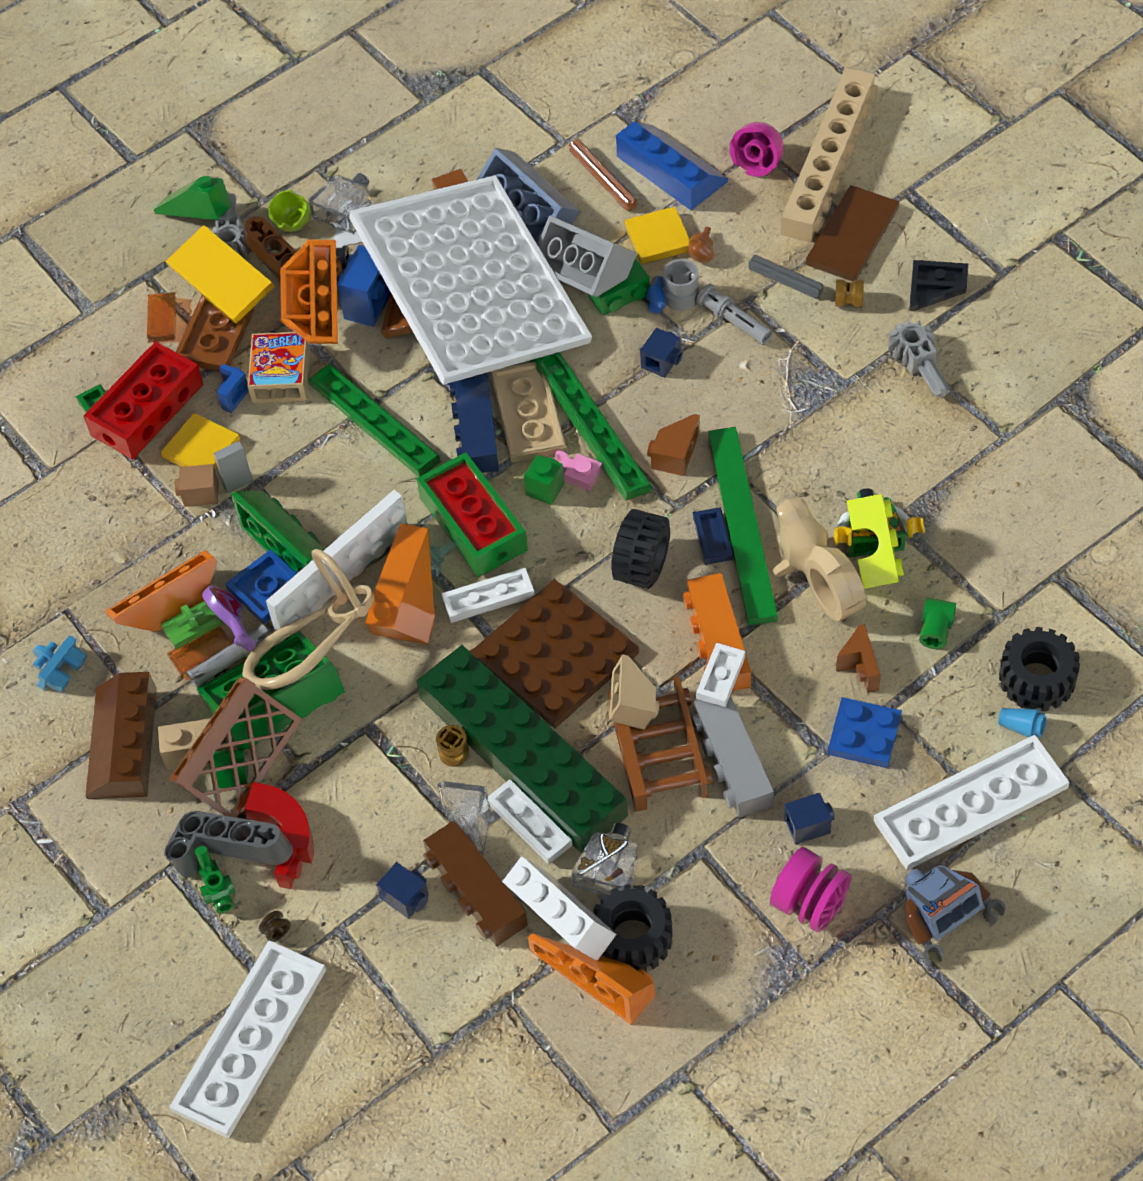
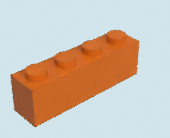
(714, 620)

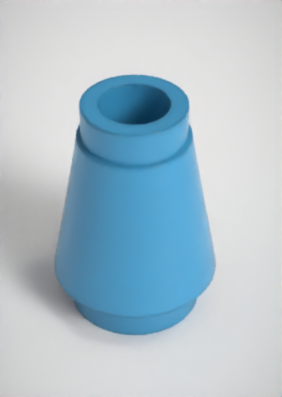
(1023, 721)

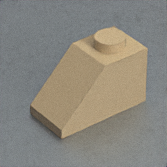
(632, 695)

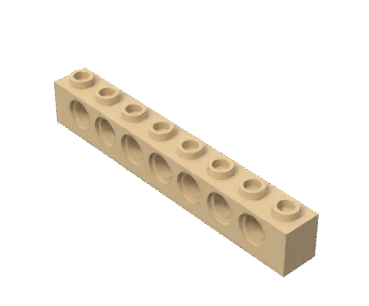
(829, 155)

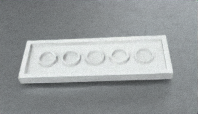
(351, 552)
(971, 802)
(248, 1039)

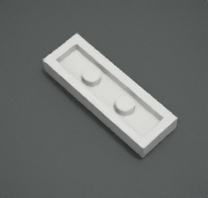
(488, 595)
(529, 822)

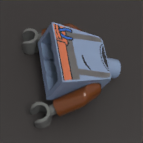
(943, 902)

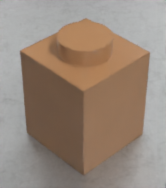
(197, 485)

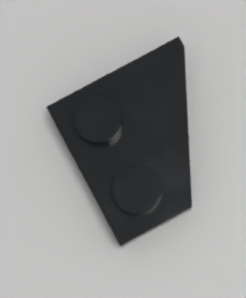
(936, 282)

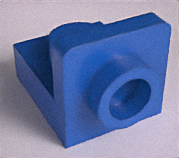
(233, 387)

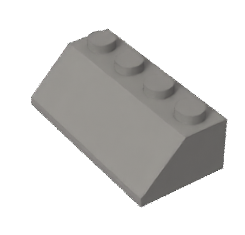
(583, 257)

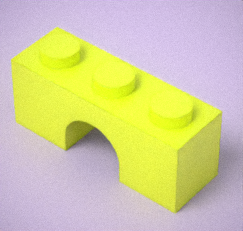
(873, 515)

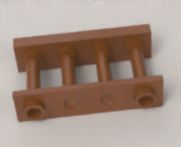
(636, 762)

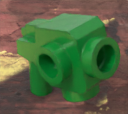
(216, 887)

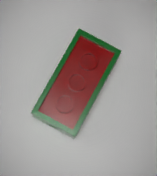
(472, 514)

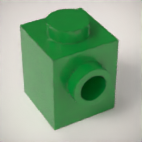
(544, 479)

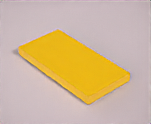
(220, 274)

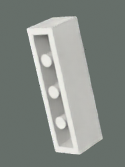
(559, 908)

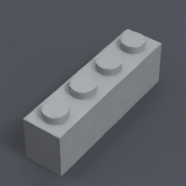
(733, 756)

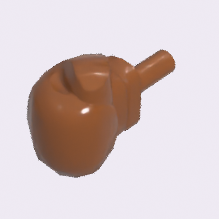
(701, 247)

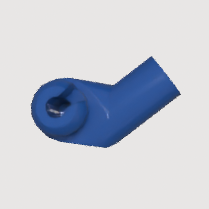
(656, 295)

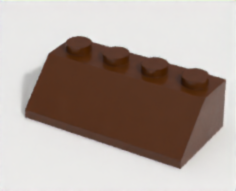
(122, 737)

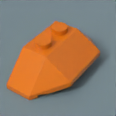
(310, 292)
(165, 595)

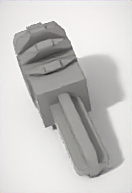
(231, 229)
(917, 350)

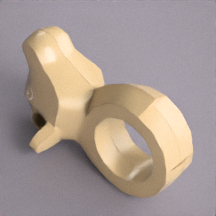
(826, 568)

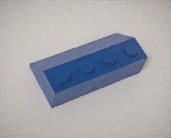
(668, 164)

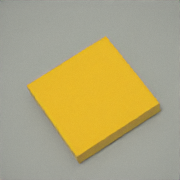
(657, 235)
(198, 442)

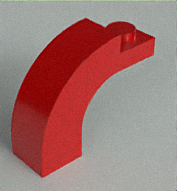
(279, 808)

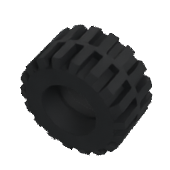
(640, 548)
(1045, 649)
(643, 907)

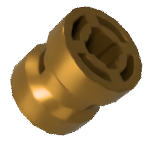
(855, 293)
(452, 745)

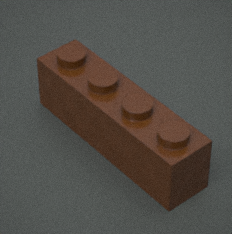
(475, 883)

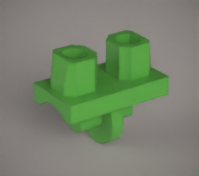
(190, 624)

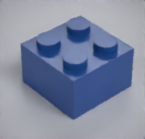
(362, 289)

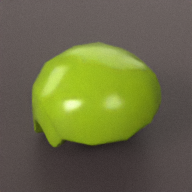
(289, 211)

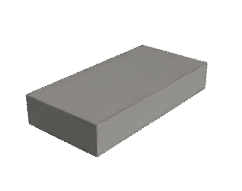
(233, 467)

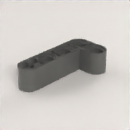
(225, 837)

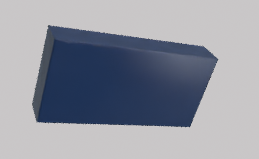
(712, 536)

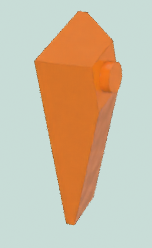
(605, 979)

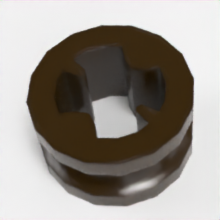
(274, 926)

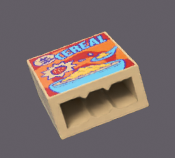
(278, 367)

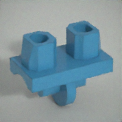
(51, 673)

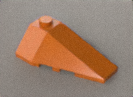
(405, 589)

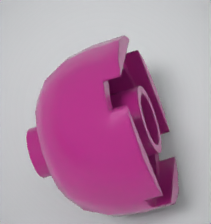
(756, 148)

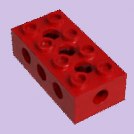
(143, 400)

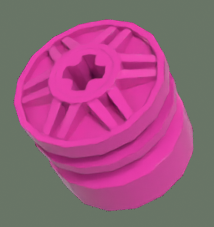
(816, 892)

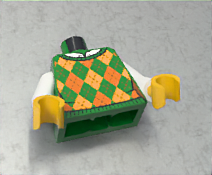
(866, 541)

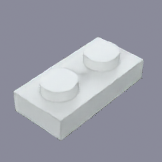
(720, 675)

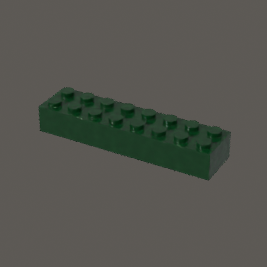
(522, 747)

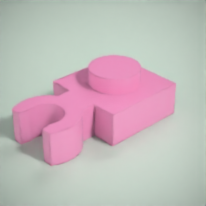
(580, 470)

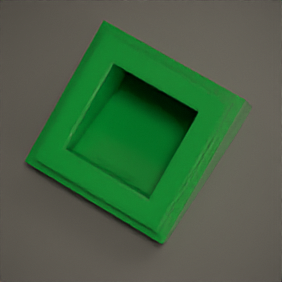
(225, 777)

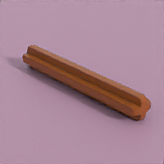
(603, 175)

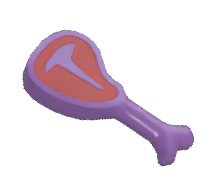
(228, 610)

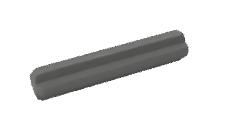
(786, 276)

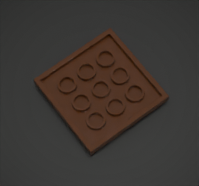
(554, 652)

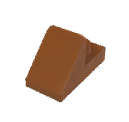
(859, 654)

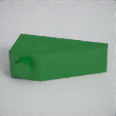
(199, 199)

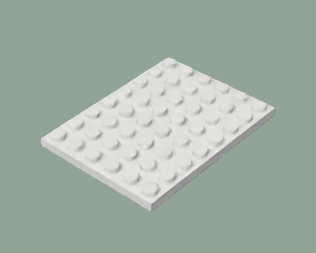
(469, 279)

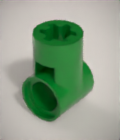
(937, 619)

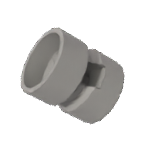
(681, 284)

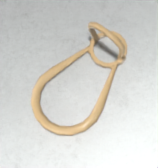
(316, 656)

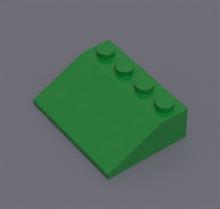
(301, 697)

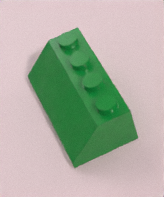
(274, 529)

